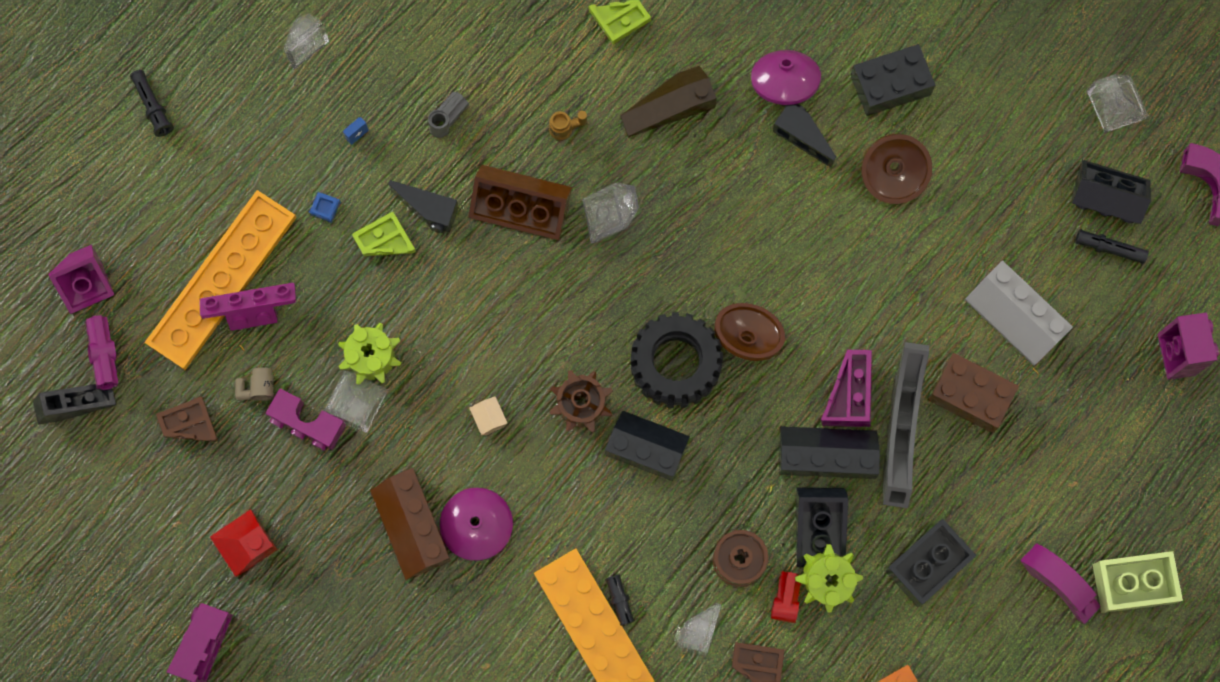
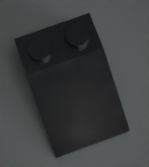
(820, 521)

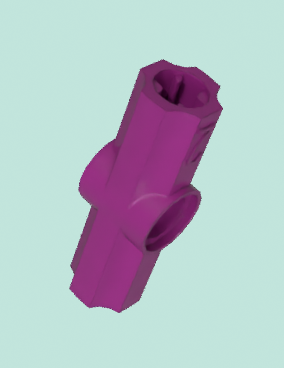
(101, 352)

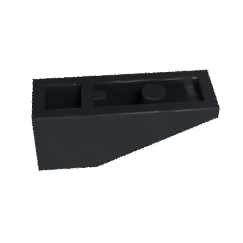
(800, 130)
(433, 209)
(71, 402)

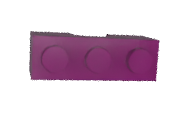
(286, 412)

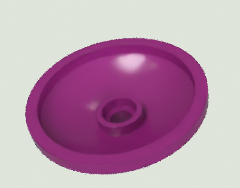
(785, 77)
(478, 541)

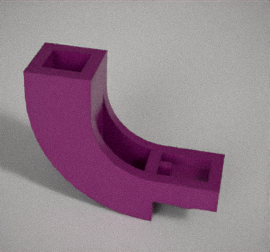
(1206, 165)
(1063, 580)

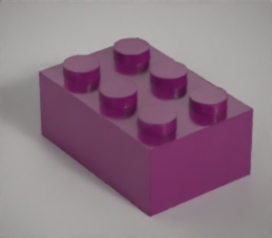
(1187, 346)

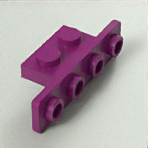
(249, 307)

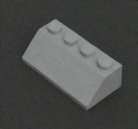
(1018, 313)

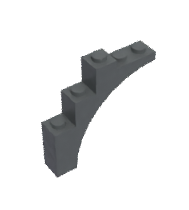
(902, 425)

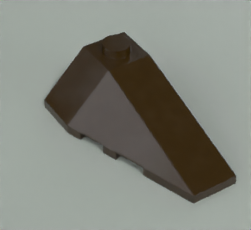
(674, 100)

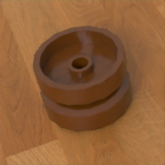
(750, 548)

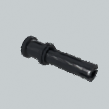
(154, 111)

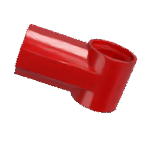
(786, 602)

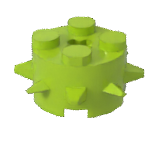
(375, 365)
(832, 592)

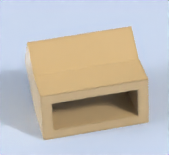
(488, 416)

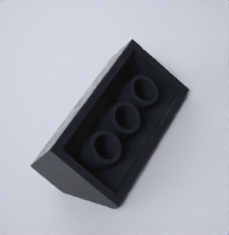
(829, 452)

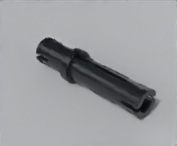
(1111, 246)

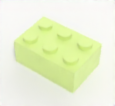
(1137, 582)

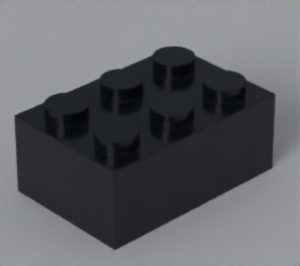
(892, 80)
(930, 563)

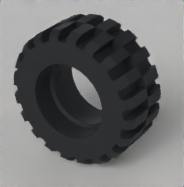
(676, 329)

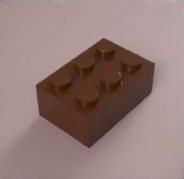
(973, 393)

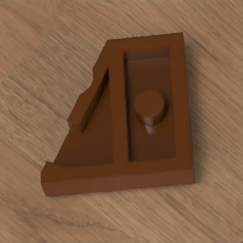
(188, 422)
(758, 662)

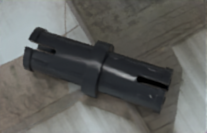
(620, 600)

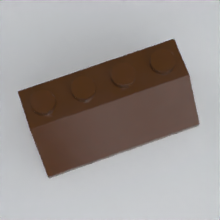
(519, 202)
(410, 524)

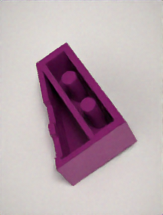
(852, 393)
(200, 644)

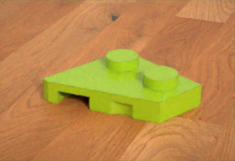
(620, 18)
(383, 238)

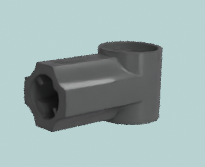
(447, 113)

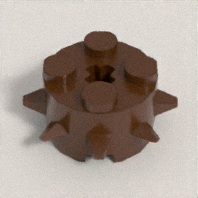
(575, 389)

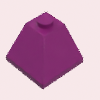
(81, 279)

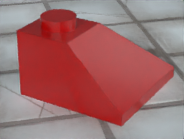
(243, 543)

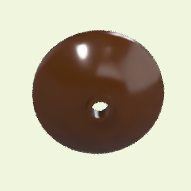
(905, 181)
(749, 331)

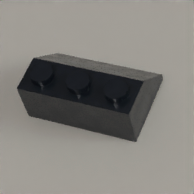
(1111, 192)
(646, 445)

